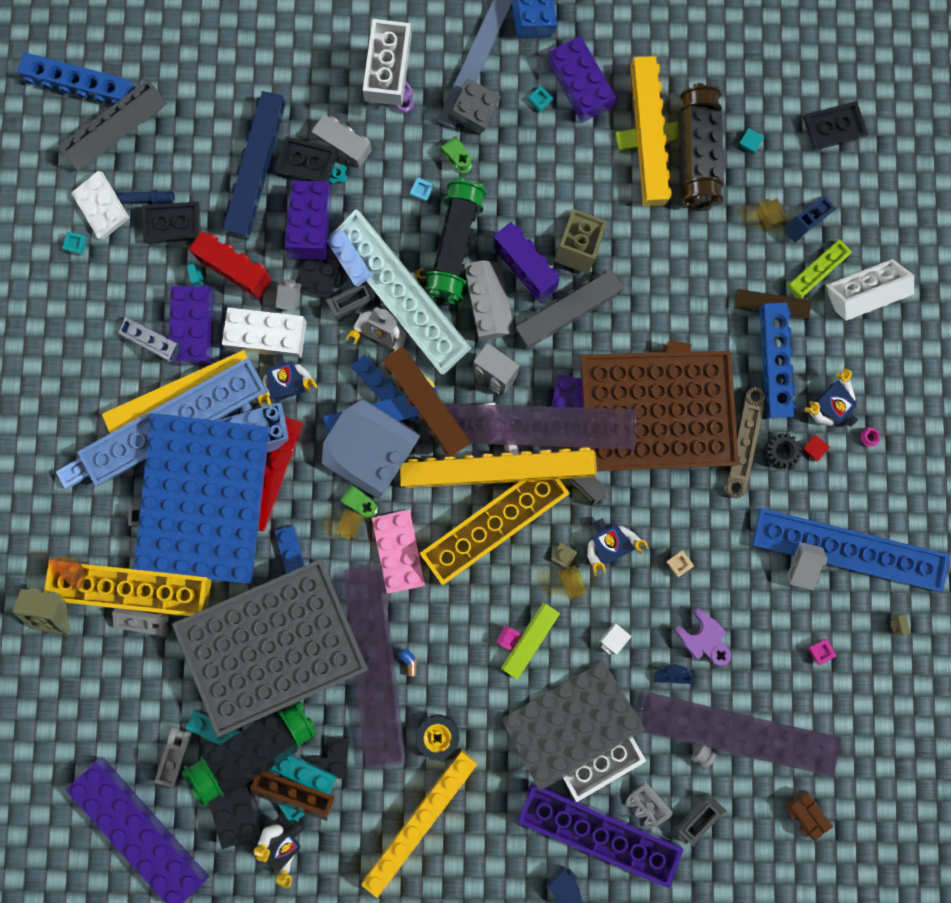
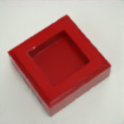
(815, 448)

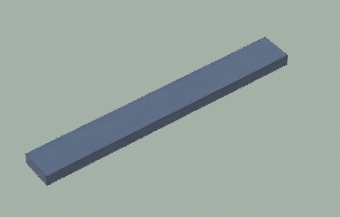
(477, 55)

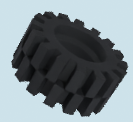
(791, 443)

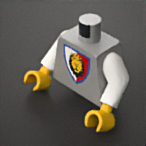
(381, 327)

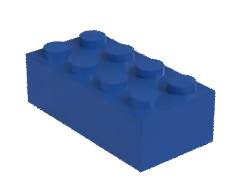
(534, 18)

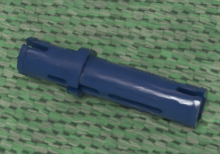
(146, 197)

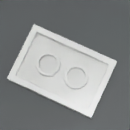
(100, 205)

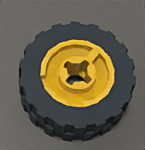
(449, 737)

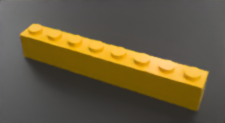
(650, 131)
(144, 404)
(419, 823)

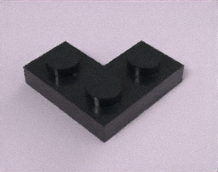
(337, 757)

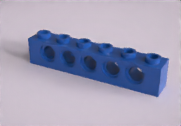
(32, 65)
(771, 370)

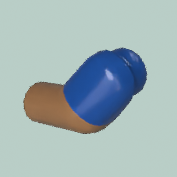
(409, 659)

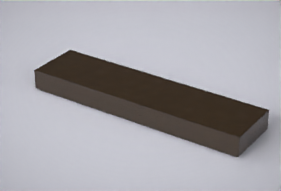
(753, 300)

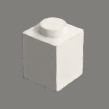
(614, 639)

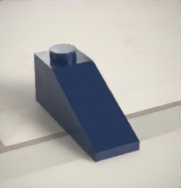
(808, 219)
(564, 886)

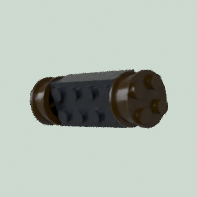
(701, 147)

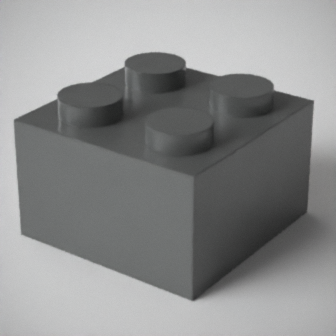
(474, 106)

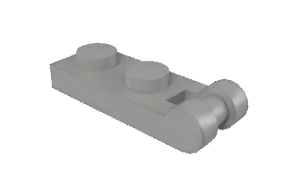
(141, 621)
(173, 758)

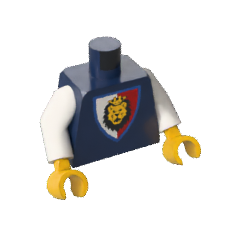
(285, 380)
(835, 403)
(611, 544)

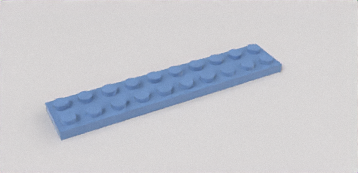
(205, 401)

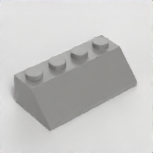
(488, 300)

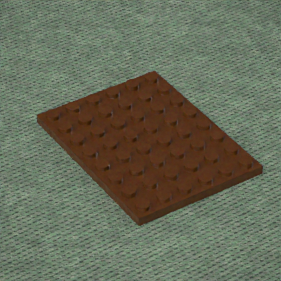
(680, 405)

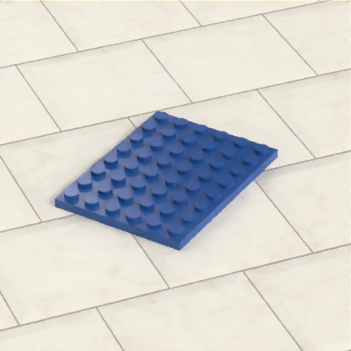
(201, 498)

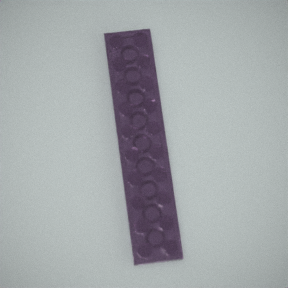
(547, 426)
(378, 685)
(741, 734)

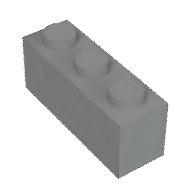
(334, 135)

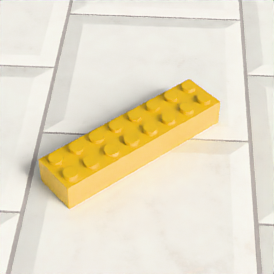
(491, 526)
(134, 590)

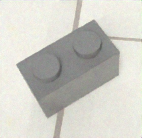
(807, 566)

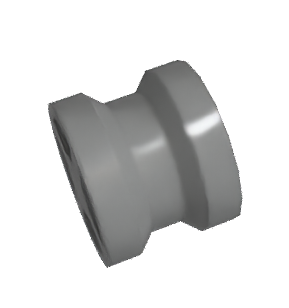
(703, 757)

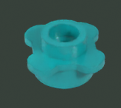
(342, 178)

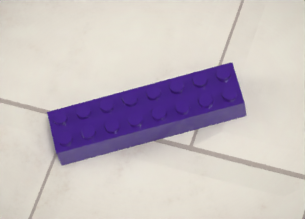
(137, 833)
(600, 834)

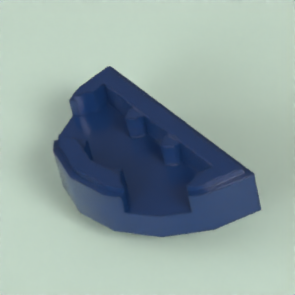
(673, 674)

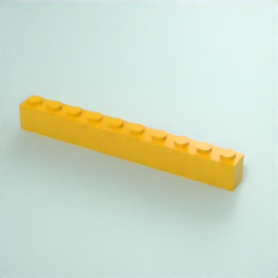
(499, 469)

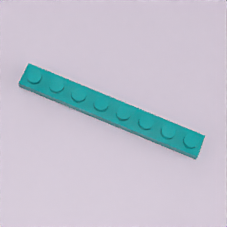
(291, 767)

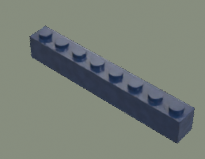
(254, 165)

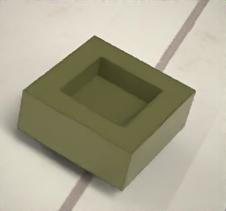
(563, 555)
(899, 624)

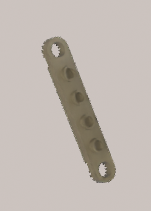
(746, 441)

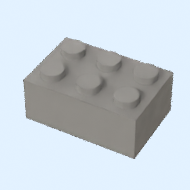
(495, 369)

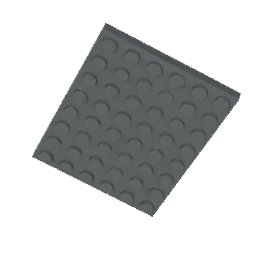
(269, 647)

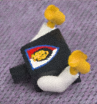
(278, 847)

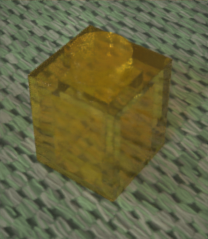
(770, 213)
(350, 524)
(572, 582)

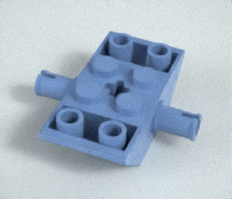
(268, 416)

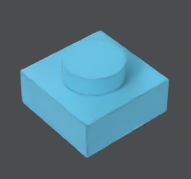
(422, 190)

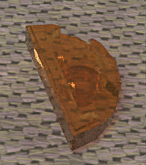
(70, 570)

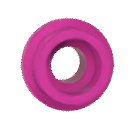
(875, 437)

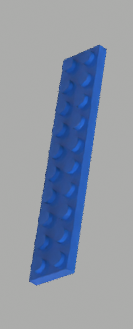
(853, 550)

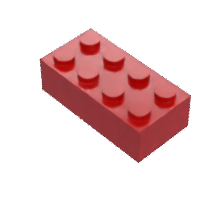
(231, 265)

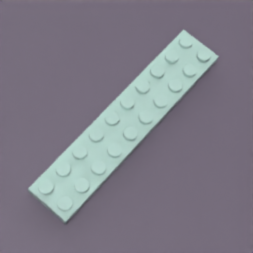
(405, 296)

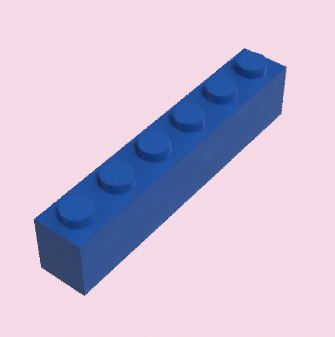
(395, 407)

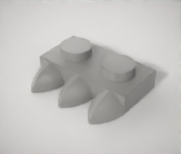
(648, 805)

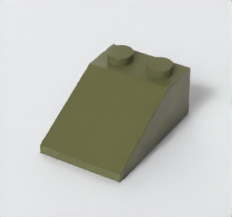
(580, 241)
(43, 611)

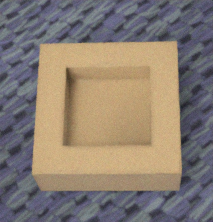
(679, 563)

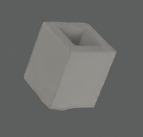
(288, 295)

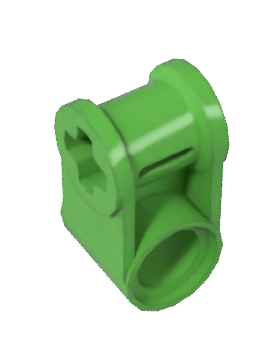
(457, 155)
(357, 501)

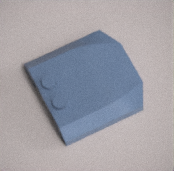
(368, 447)

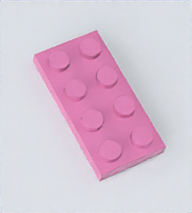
(398, 551)

